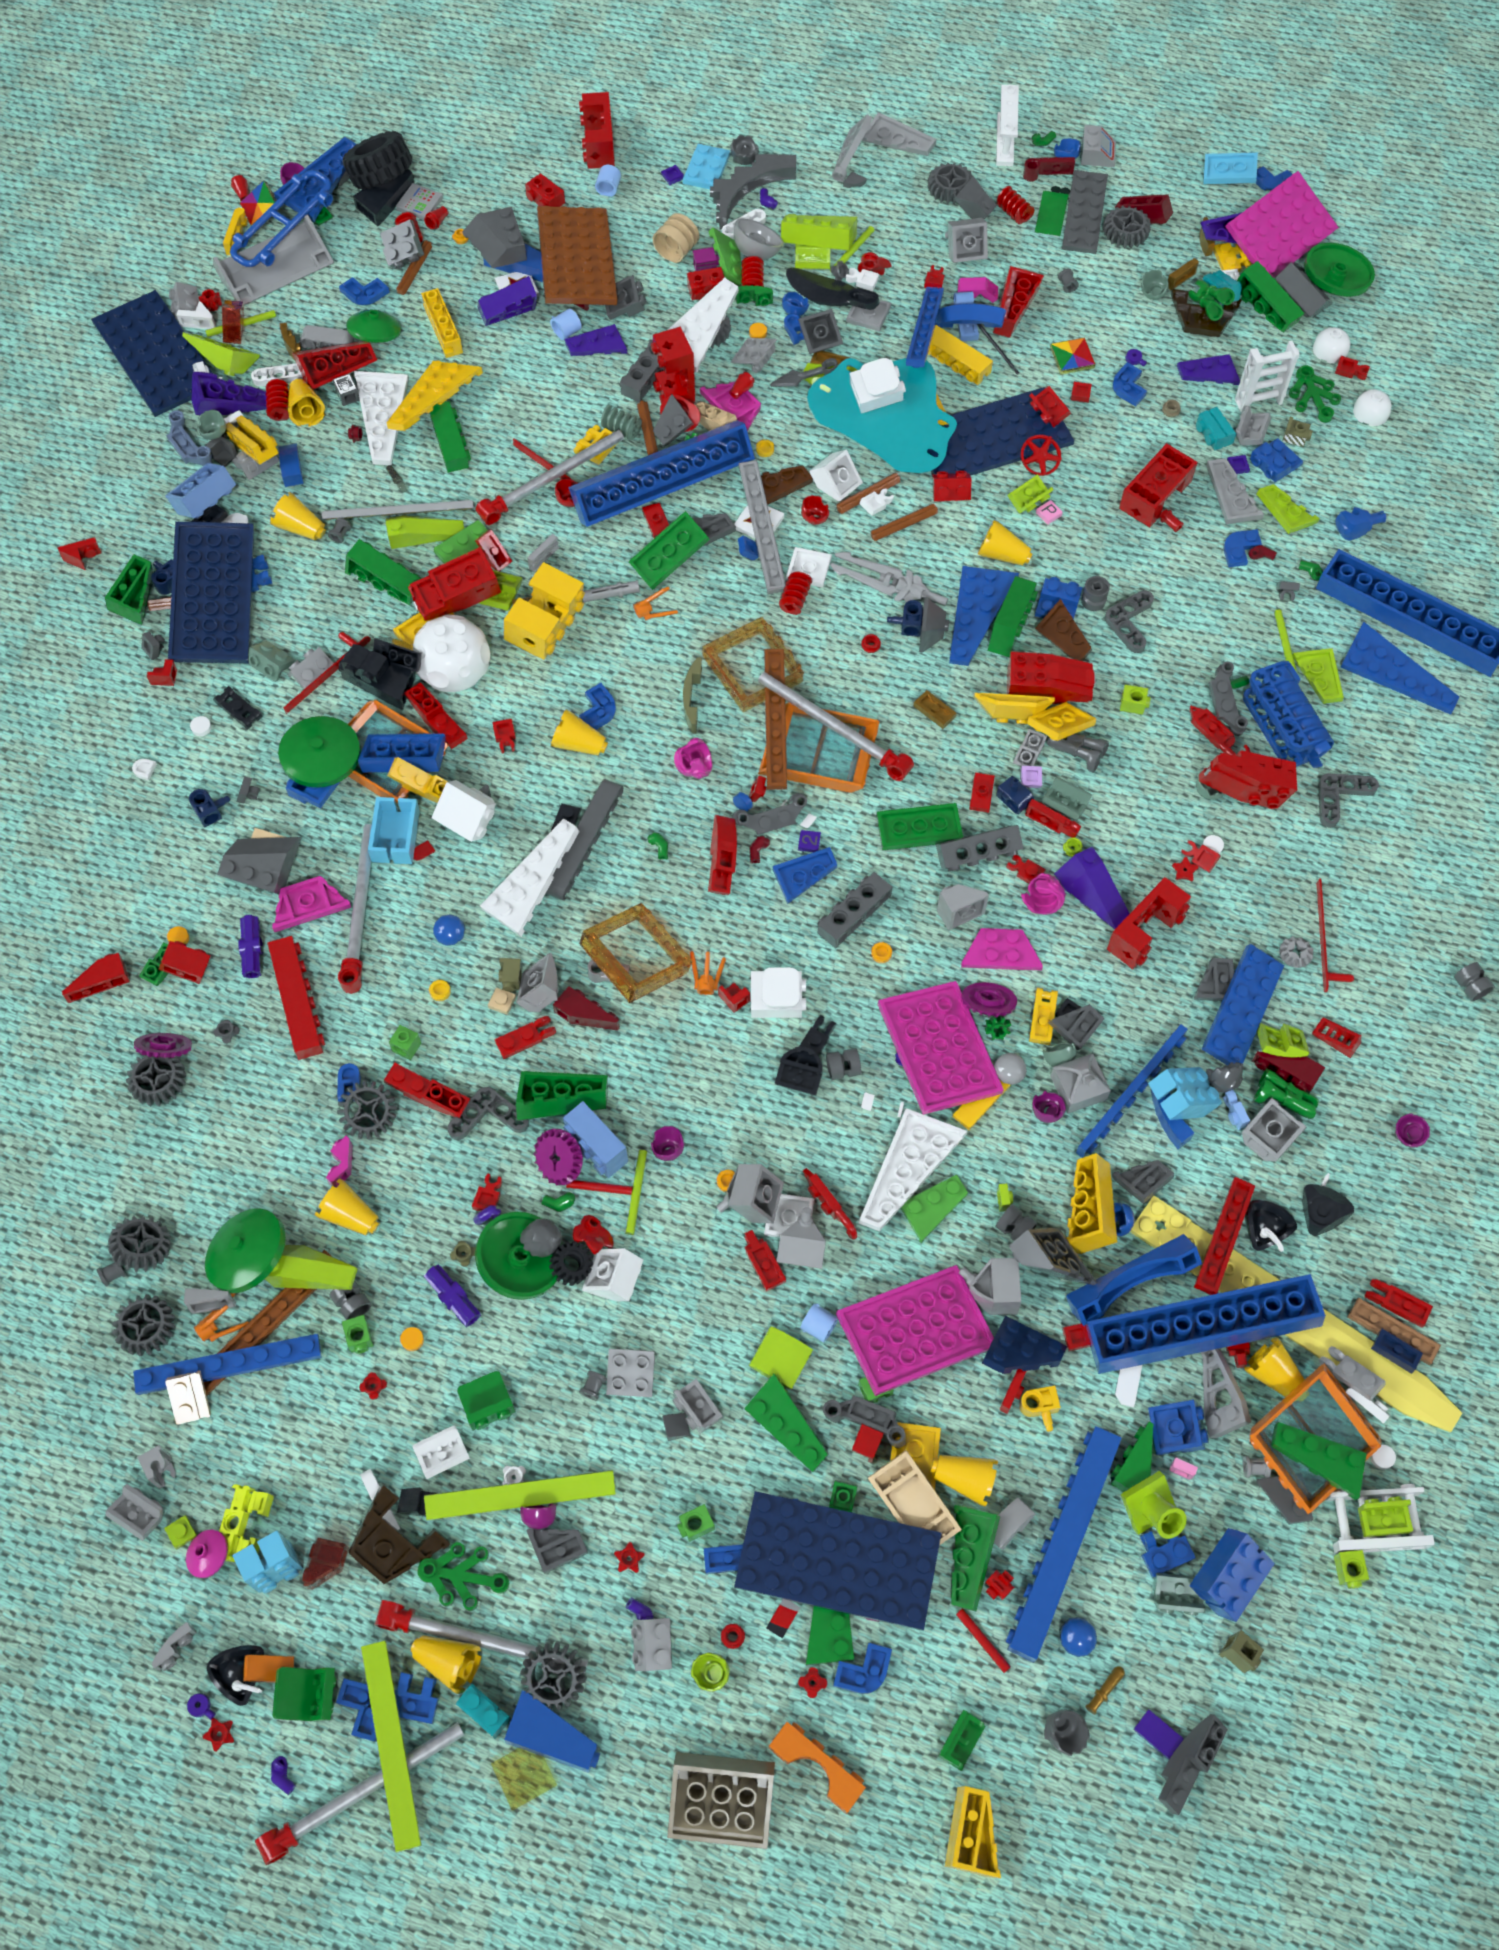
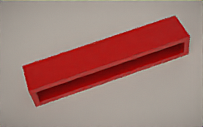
(295, 997)

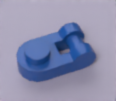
(792, 326)
(347, 1076)

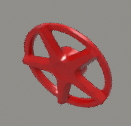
(1041, 454)

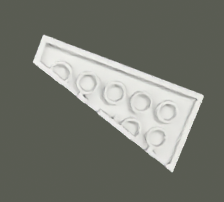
(704, 319)
(526, 886)
(912, 1157)

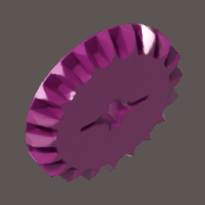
(989, 999)
(162, 1045)
(564, 1146)

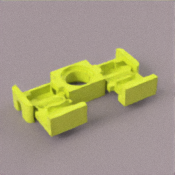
(243, 1502)

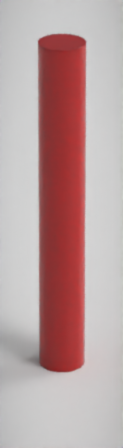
(601, 1187)
(983, 1640)

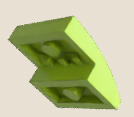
(812, 257)
(509, 587)
(1283, 1042)
(780, 1356)

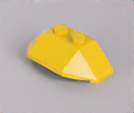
(1012, 706)

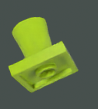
(1153, 1505)

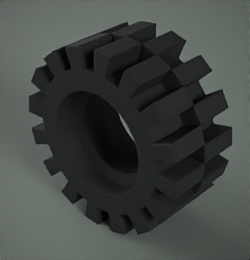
(562, 1271)

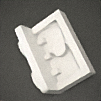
(440, 1452)

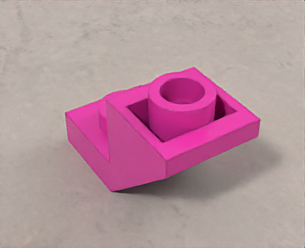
(979, 285)
(342, 1153)

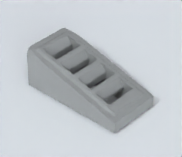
(207, 1300)

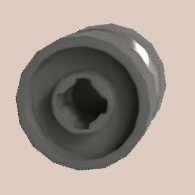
(1095, 593)
(1474, 982)
(836, 1065)
(1015, 1223)
(351, 1301)

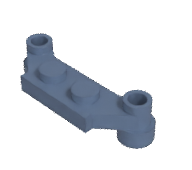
(184, 444)

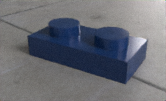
(1396, 1351)

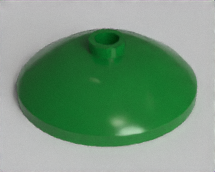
(373, 326)

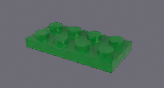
(669, 550)
(918, 826)

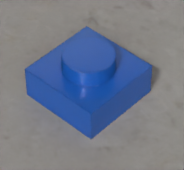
(748, 548)

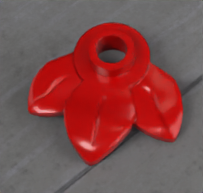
(873, 263)
(593, 1234)

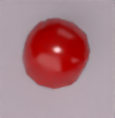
(563, 494)
(812, 506)

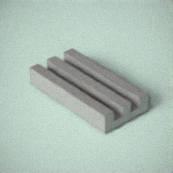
(543, 552)

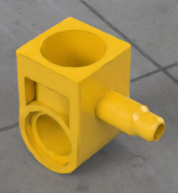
(1047, 1404)

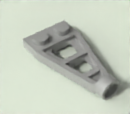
(849, 147)
(1231, 1416)

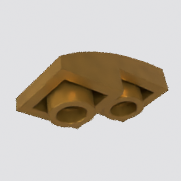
(1206, 245)
(289, 339)

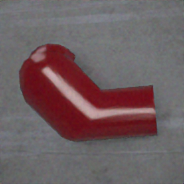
(1260, 552)
(759, 843)

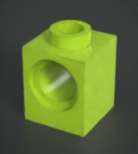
(1133, 693)
(1357, 1560)

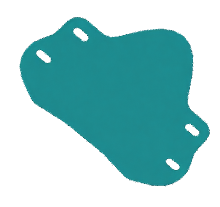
(894, 432)

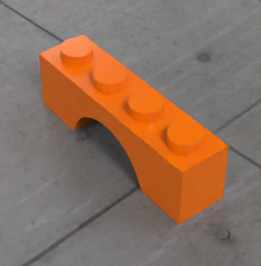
(793, 1745)

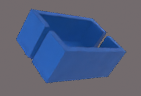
(1232, 1574)

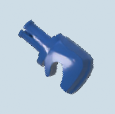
(1357, 523)

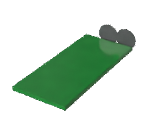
(1052, 211)

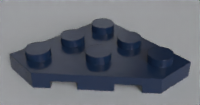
(1022, 1348)

